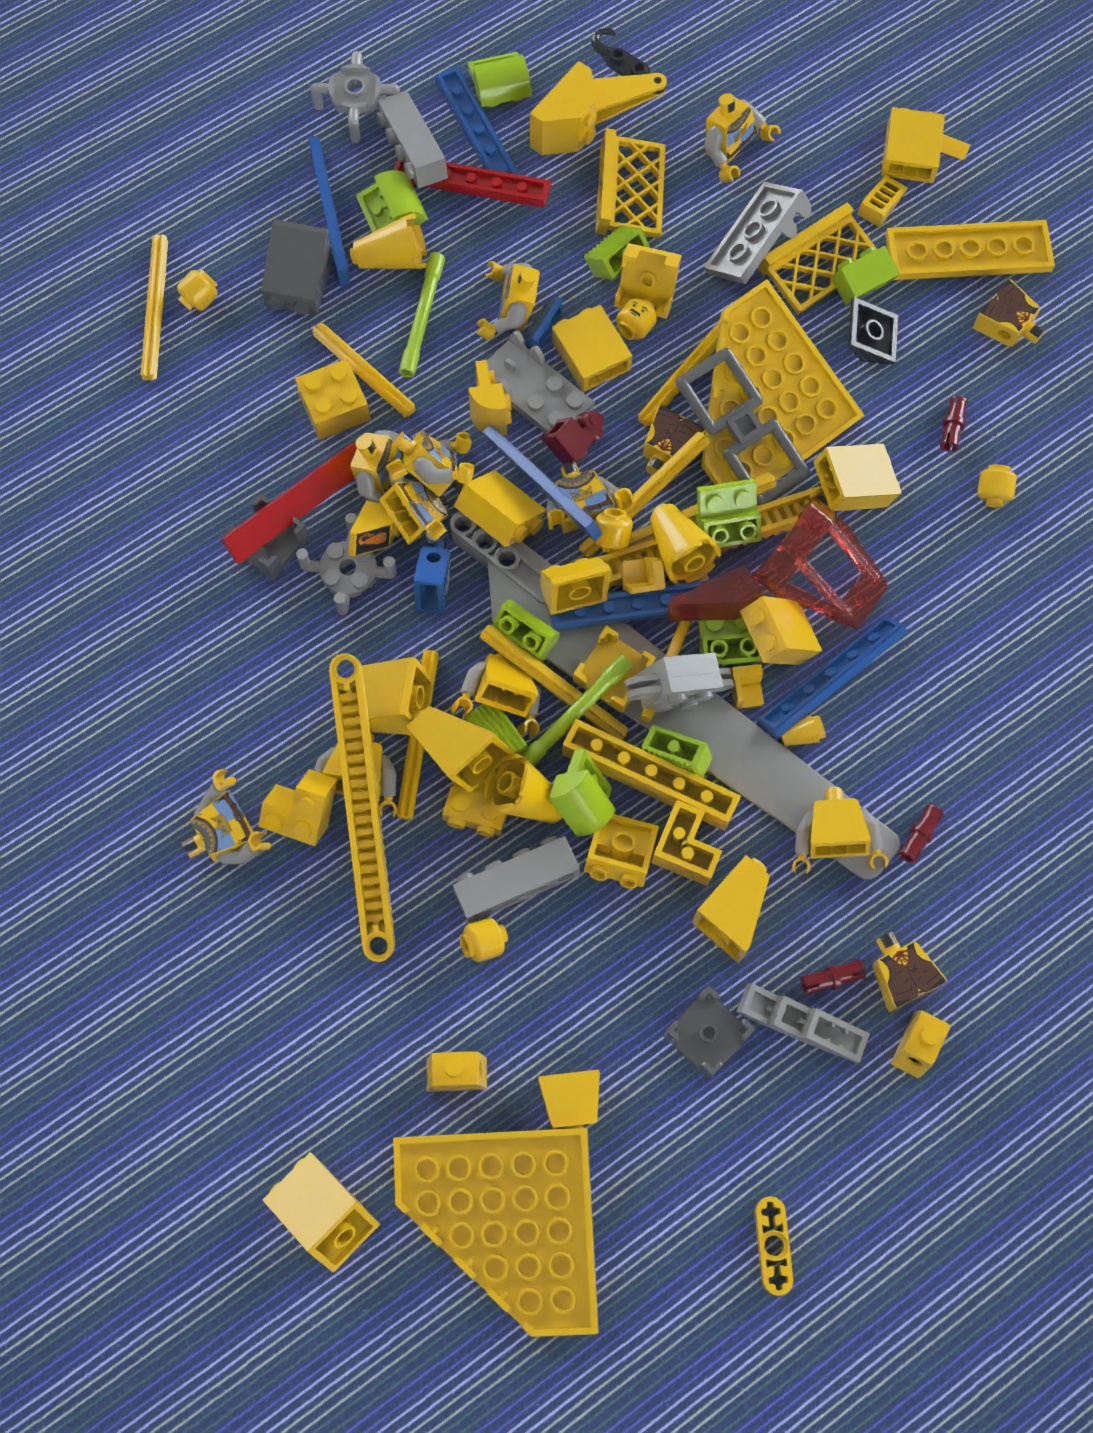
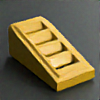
(873, 213)

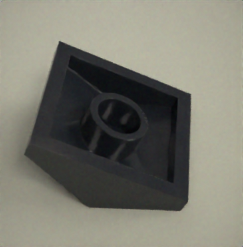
(872, 332)

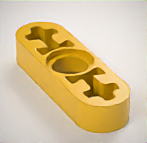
(767, 1272)

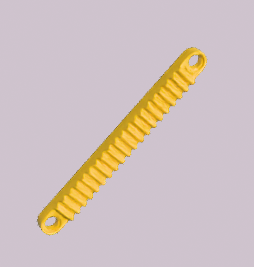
(775, 517)
(362, 807)

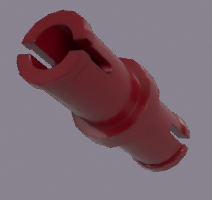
(953, 424)
(921, 833)
(833, 977)

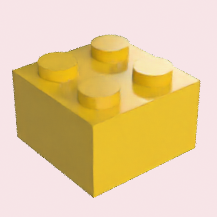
(333, 399)

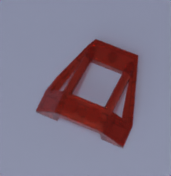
(793, 553)

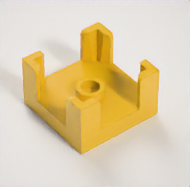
(648, 276)
(604, 653)

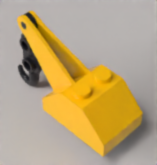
(578, 102)

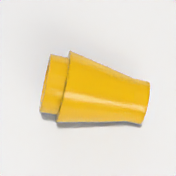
(805, 731)

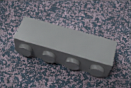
(412, 139)
(516, 879)

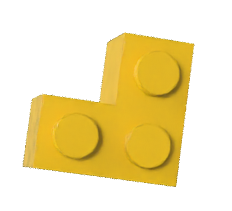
(300, 812)
(680, 851)

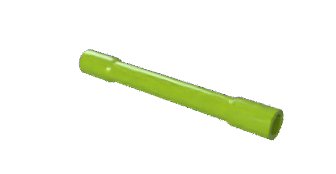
(412, 351)
(609, 677)

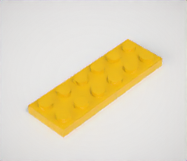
(971, 249)

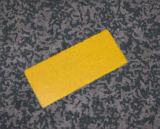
(954, 147)

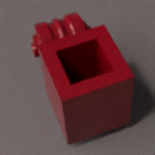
(571, 437)

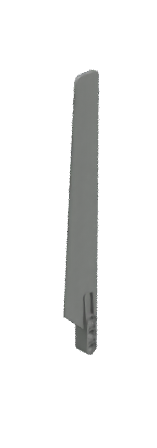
(741, 750)

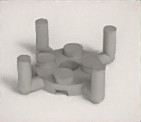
(353, 102)
(343, 585)

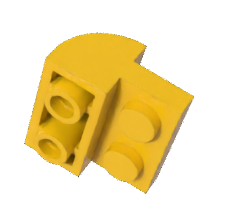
(488, 402)

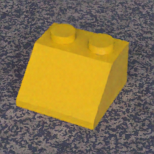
(575, 584)

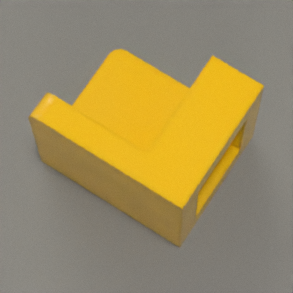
(643, 574)
(747, 686)

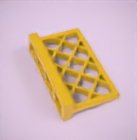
(609, 178)
(802, 244)

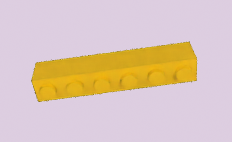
(652, 774)

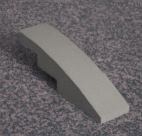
(803, 1023)

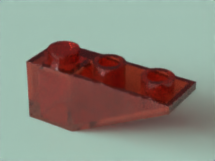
(716, 599)

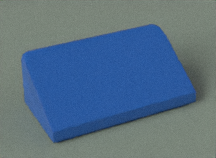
(543, 323)

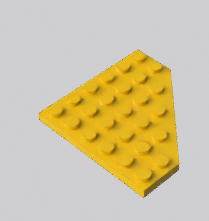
(790, 377)
(510, 1217)

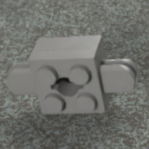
(678, 682)

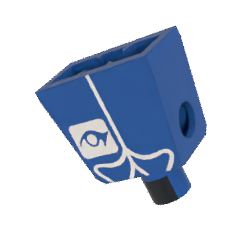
(432, 569)

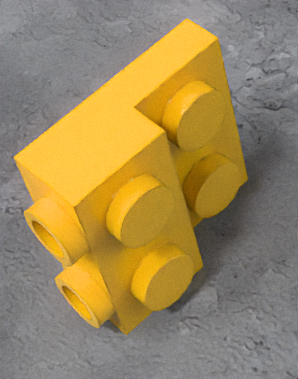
(472, 811)
(622, 851)

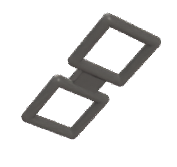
(742, 423)

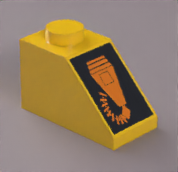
(372, 530)

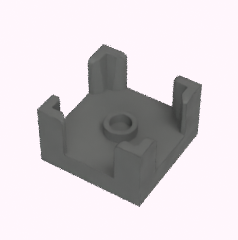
(280, 550)
(708, 1033)

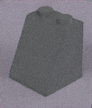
(296, 267)

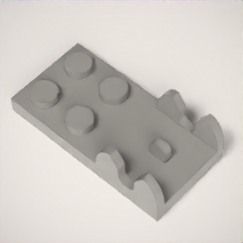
(757, 230)
(534, 386)

